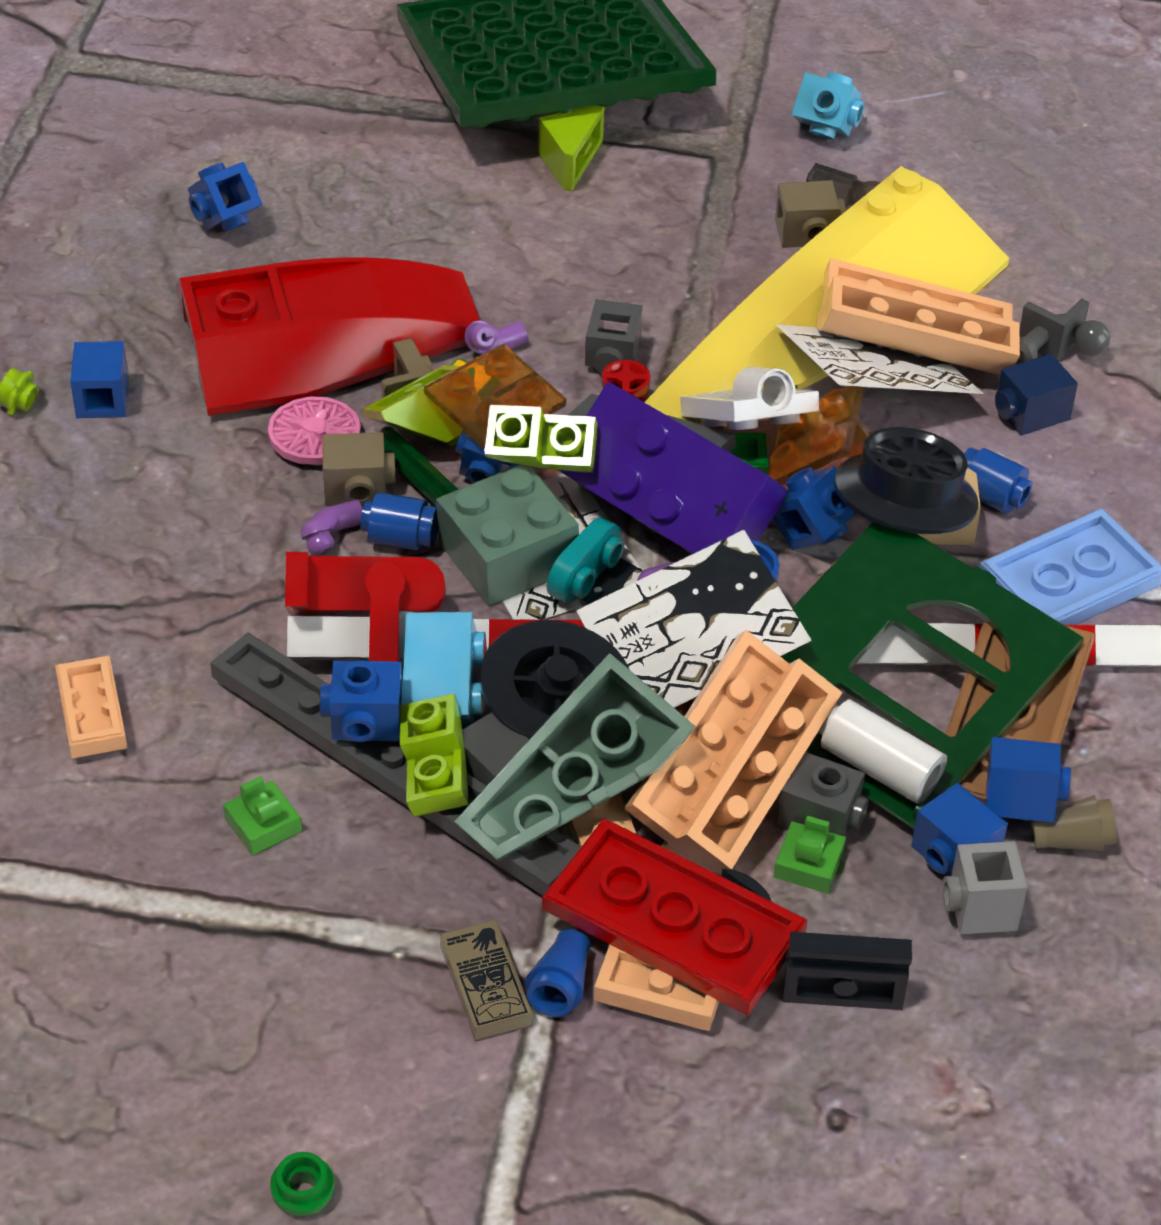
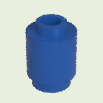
(1000, 480)
(400, 521)

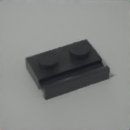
(847, 970)

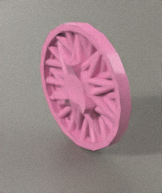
(299, 425)

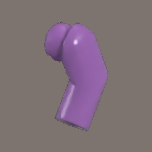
(484, 337)
(328, 520)

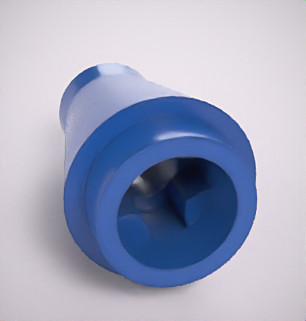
(559, 976)

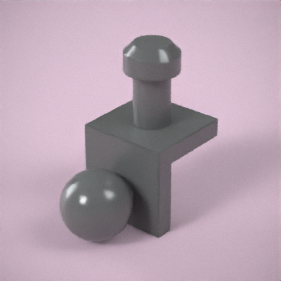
(1059, 333)

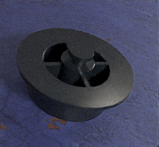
(908, 482)
(537, 669)

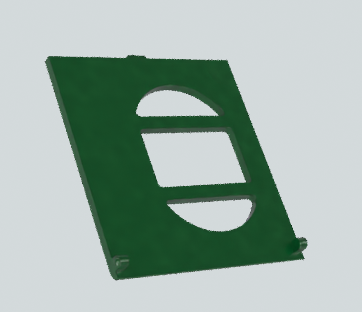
(874, 589)

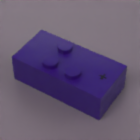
(674, 476)

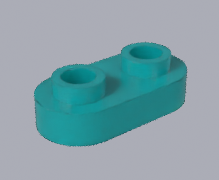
(585, 560)

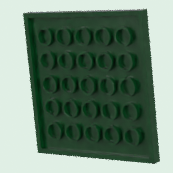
(551, 54)

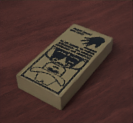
(485, 980)

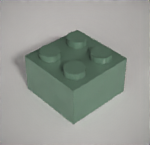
(504, 532)

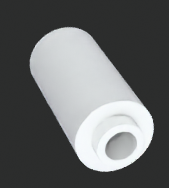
(882, 750)

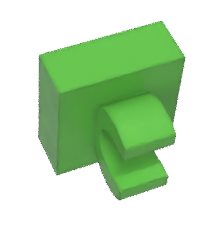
(261, 815)
(810, 855)

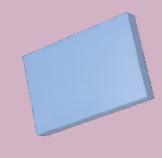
(1077, 569)

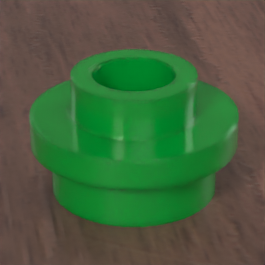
(298, 1169)

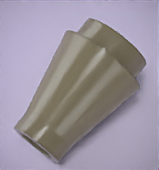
(1078, 826)

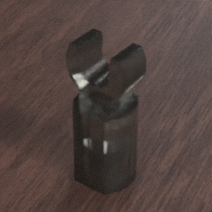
(845, 184)

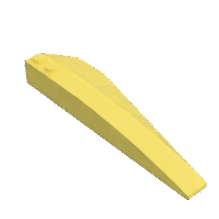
(896, 228)

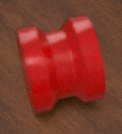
(629, 376)

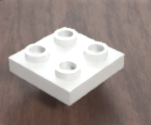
(751, 401)

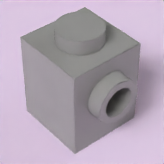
(986, 888)

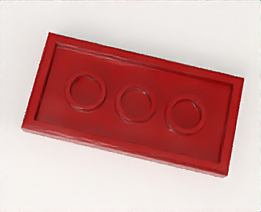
(674, 915)

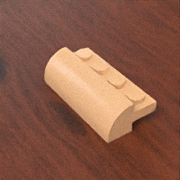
(918, 317)
(746, 742)

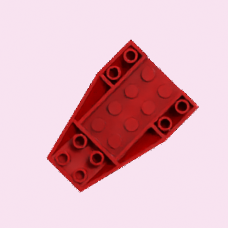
(316, 325)

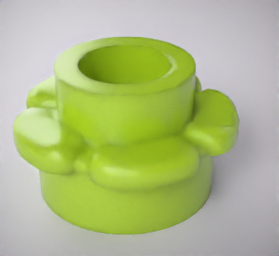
(18, 391)

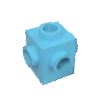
(828, 105)

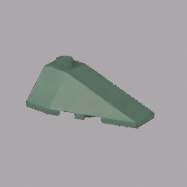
(585, 753)

